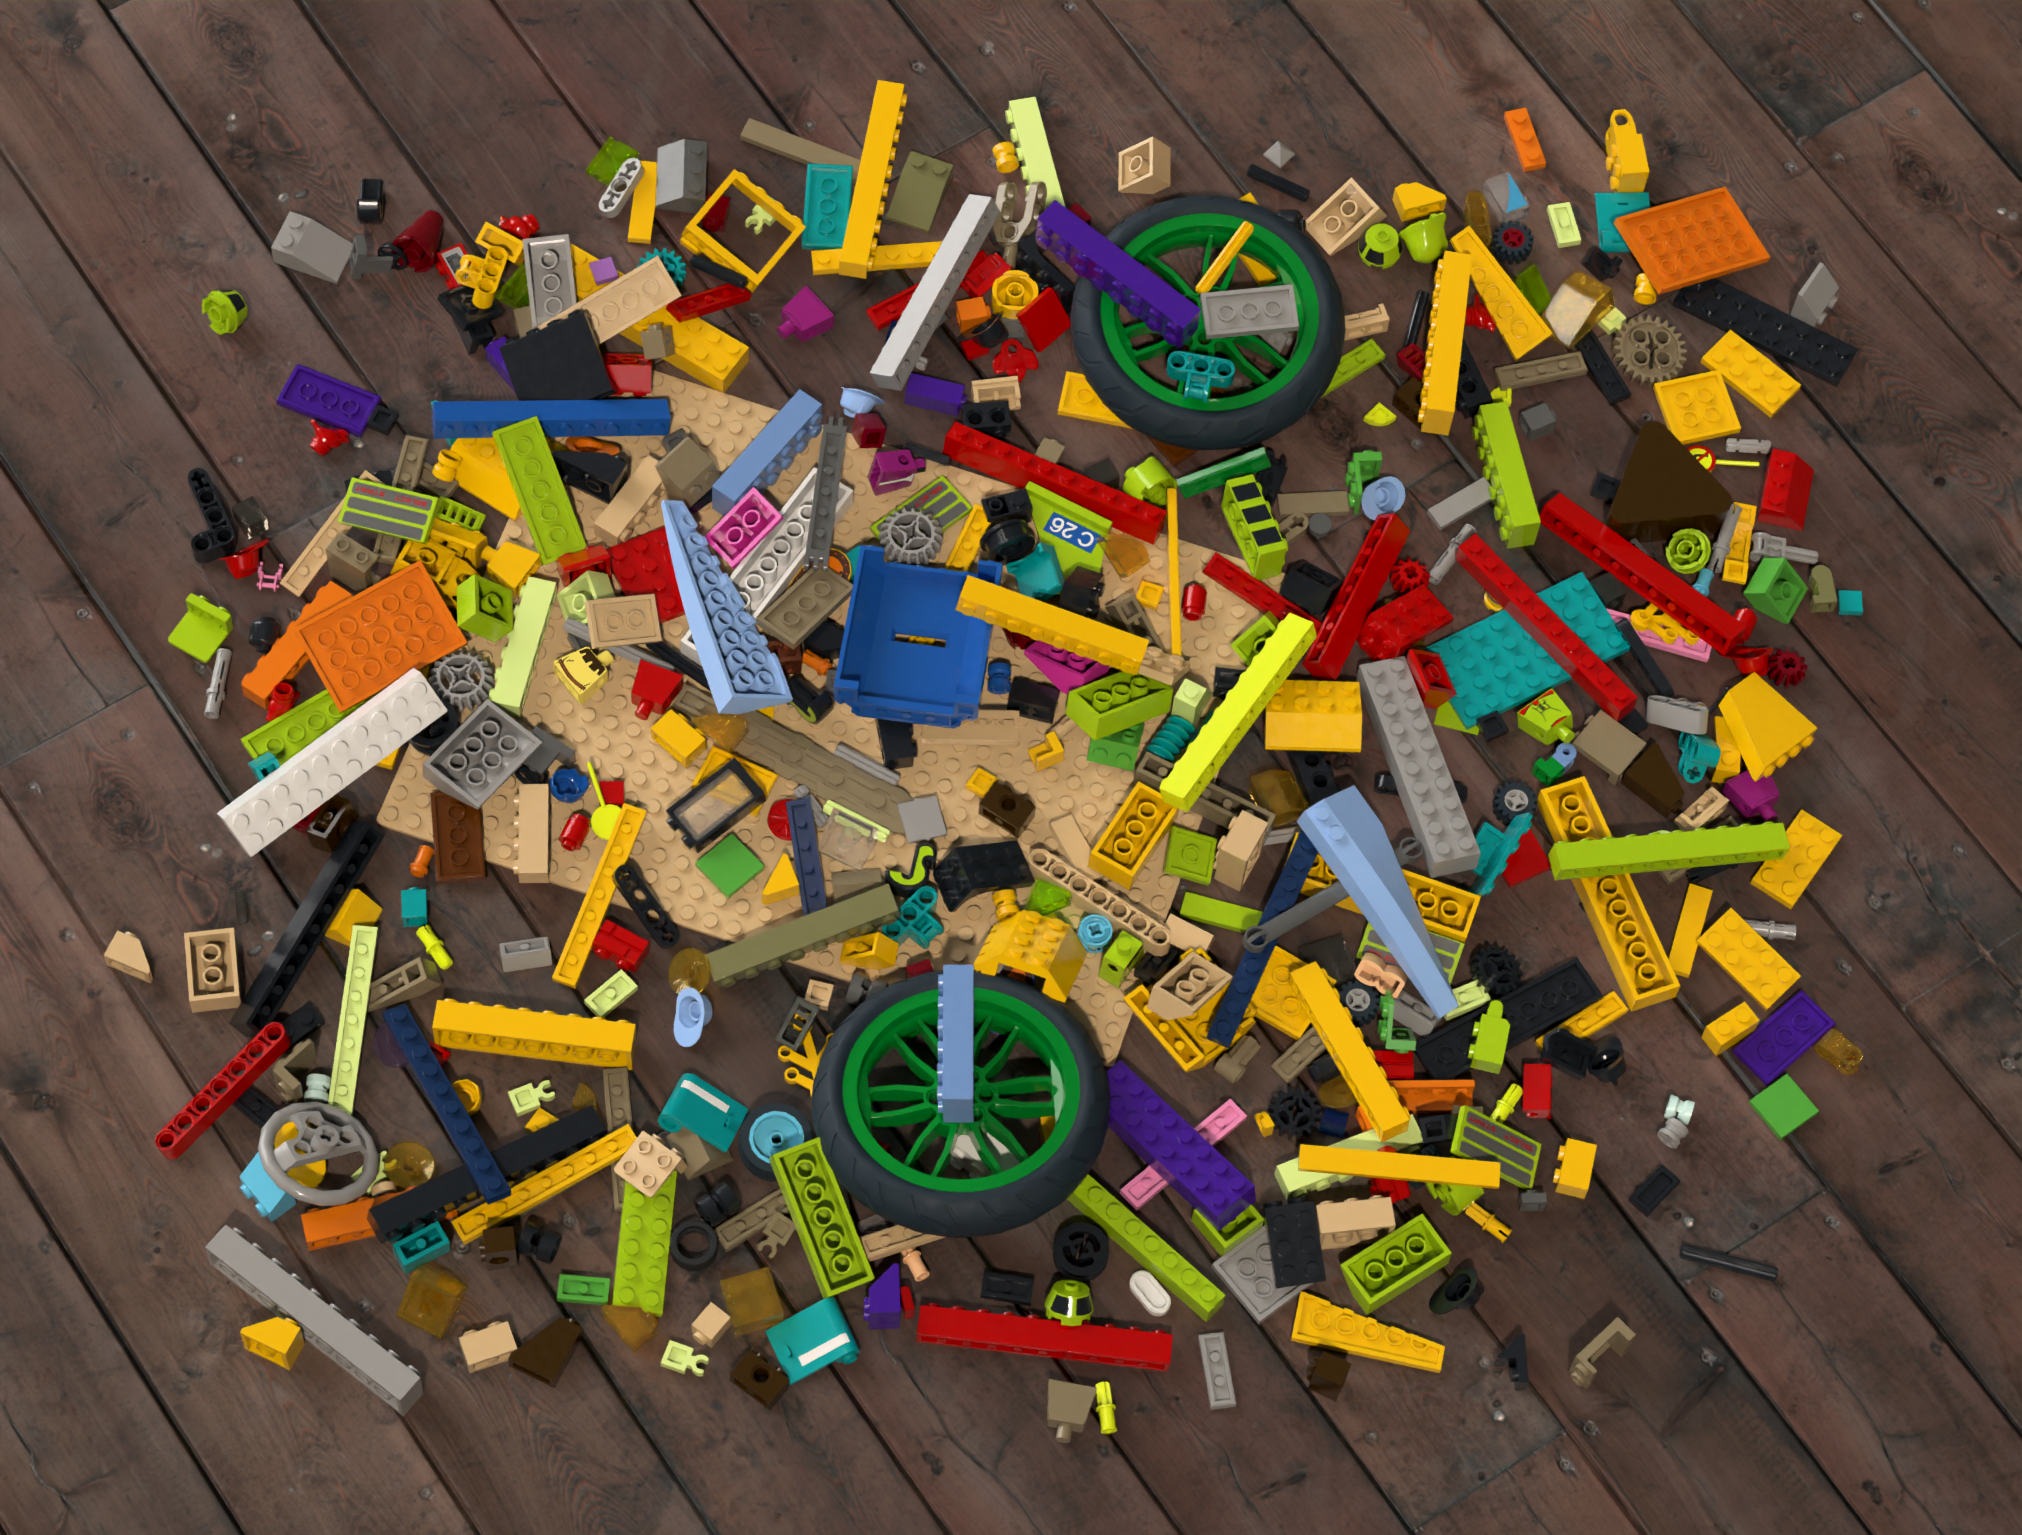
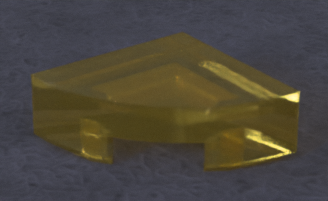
(583, 1098)

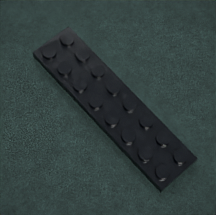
(1768, 329)
(1527, 1010)

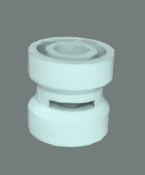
(317, 1088)
(1679, 1109)

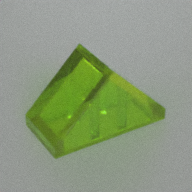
(1533, 288)
(515, 290)
(1048, 898)

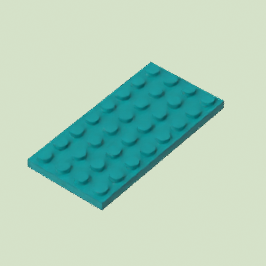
(1502, 666)

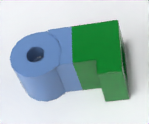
(1556, 765)

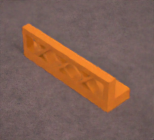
(1433, 1095)

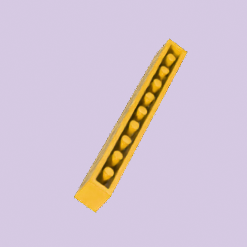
(871, 180)

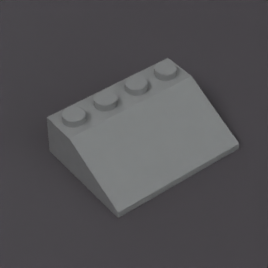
(480, 755)

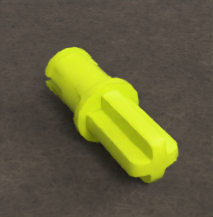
(434, 947)
(1507, 1103)
(1105, 1408)

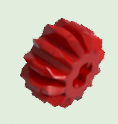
(1409, 569)

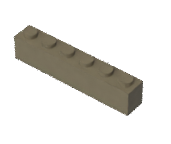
(1214, 801)

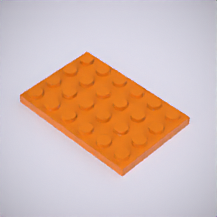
(1691, 240)
(380, 636)

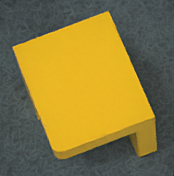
(1047, 753)

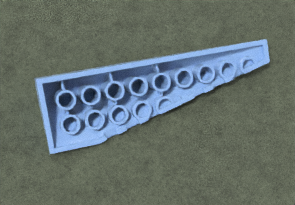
(731, 650)
(1365, 864)

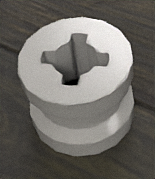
(1672, 1133)

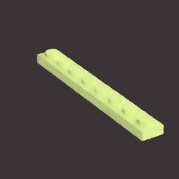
(353, 1018)

